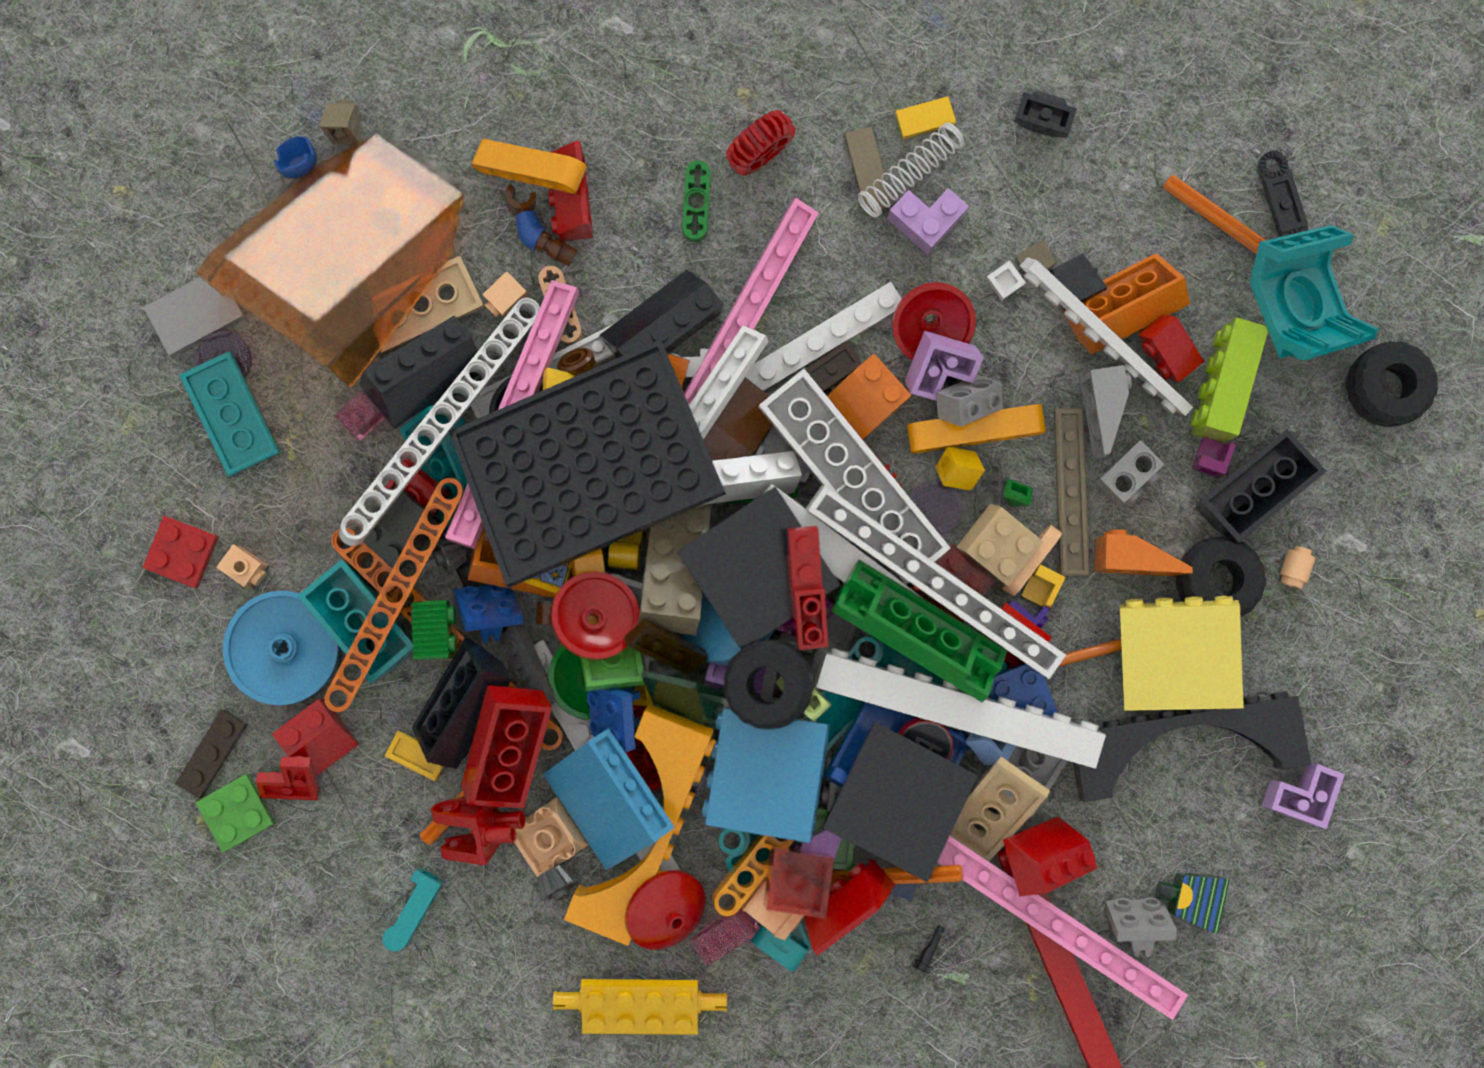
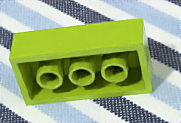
(1229, 380)

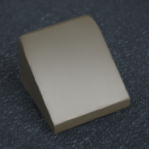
(1038, 252)

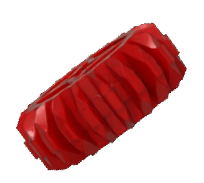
(760, 142)

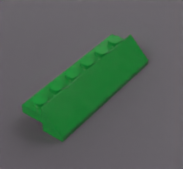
(919, 630)

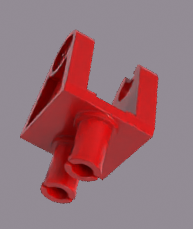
(487, 827)

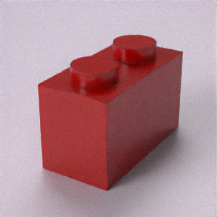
(1170, 348)

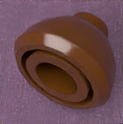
(577, 361)

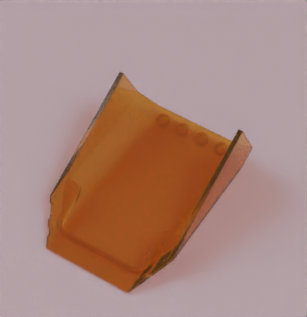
(342, 254)

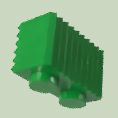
(433, 630)

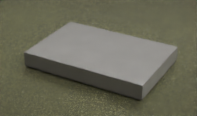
(191, 314)

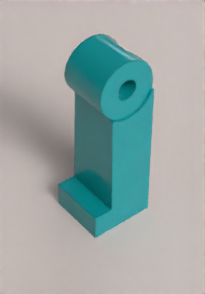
(413, 913)

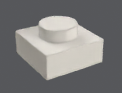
(1005, 280)

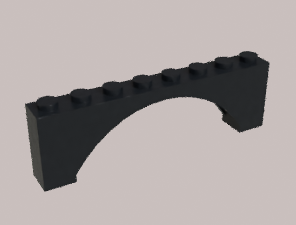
(1269, 724)

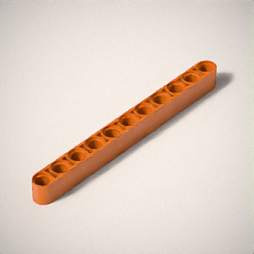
(374, 576)

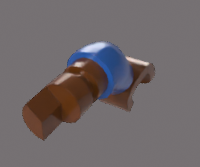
(531, 231)

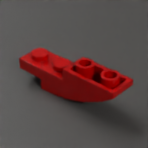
(806, 587)

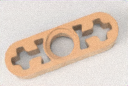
(574, 322)
(1049, 538)

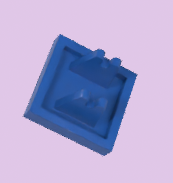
(487, 609)
(1025, 687)
(614, 710)

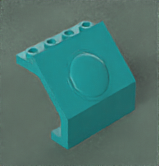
(1302, 297)

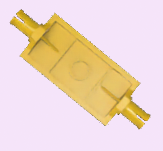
(639, 1006)

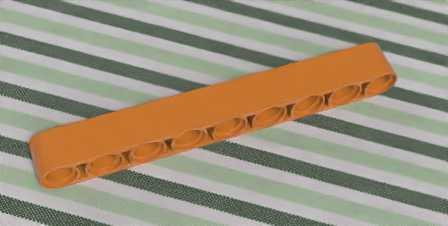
(392, 609)

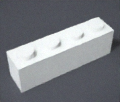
(753, 474)

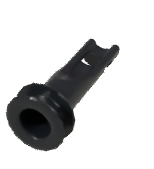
(927, 953)

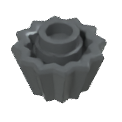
(449, 554)
(556, 883)

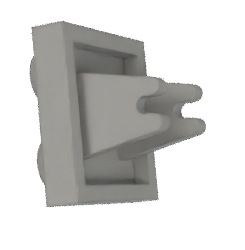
(1140, 922)

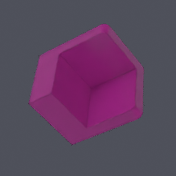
(1213, 457)

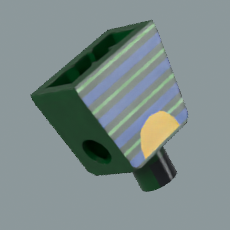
(1196, 898)

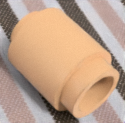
(1297, 567)

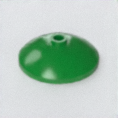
(567, 681)

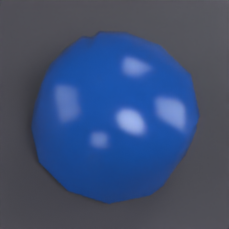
(295, 157)

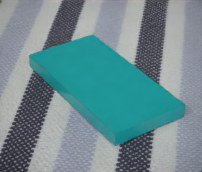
(229, 413)

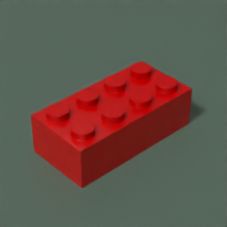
(505, 747)

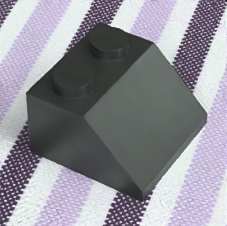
(396, 527)

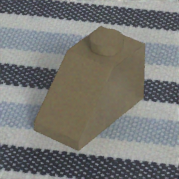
(342, 123)

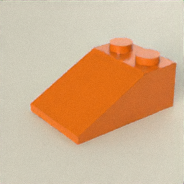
(869, 396)
(1132, 555)

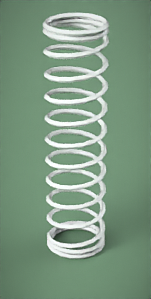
(871, 200)

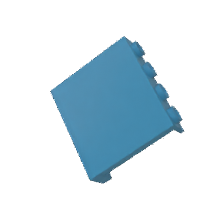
(766, 778)
(608, 800)

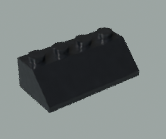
(667, 315)
(419, 372)
(1260, 487)
(453, 710)

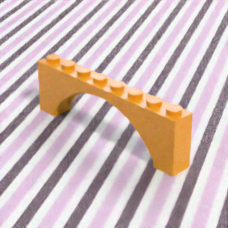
(677, 752)

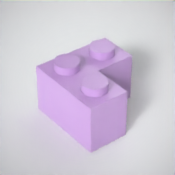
(927, 225)
(940, 358)
(1312, 799)

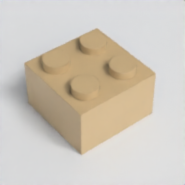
(999, 544)

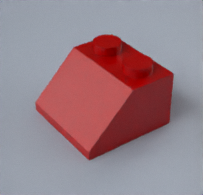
(316, 735)

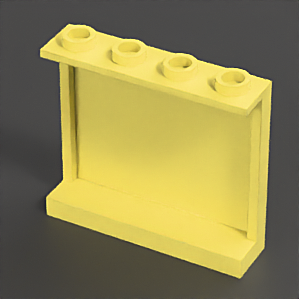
(1181, 654)

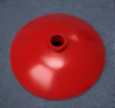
(952, 316)
(596, 596)
(665, 910)

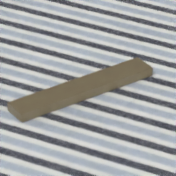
(1071, 492)

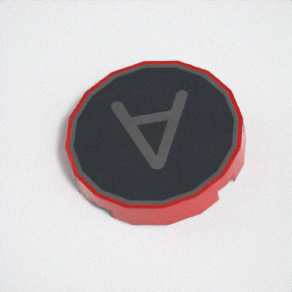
(929, 735)

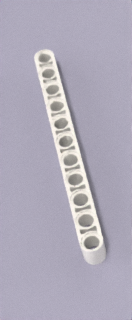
(432, 428)

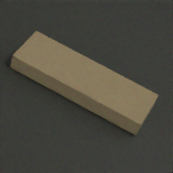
(866, 163)

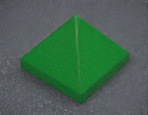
(1017, 493)

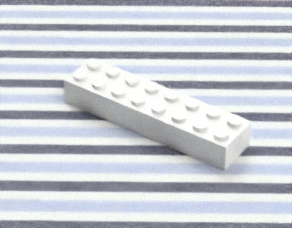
(846, 463)

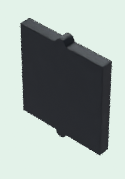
(1079, 278)

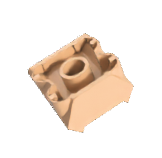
(549, 837)
(778, 923)

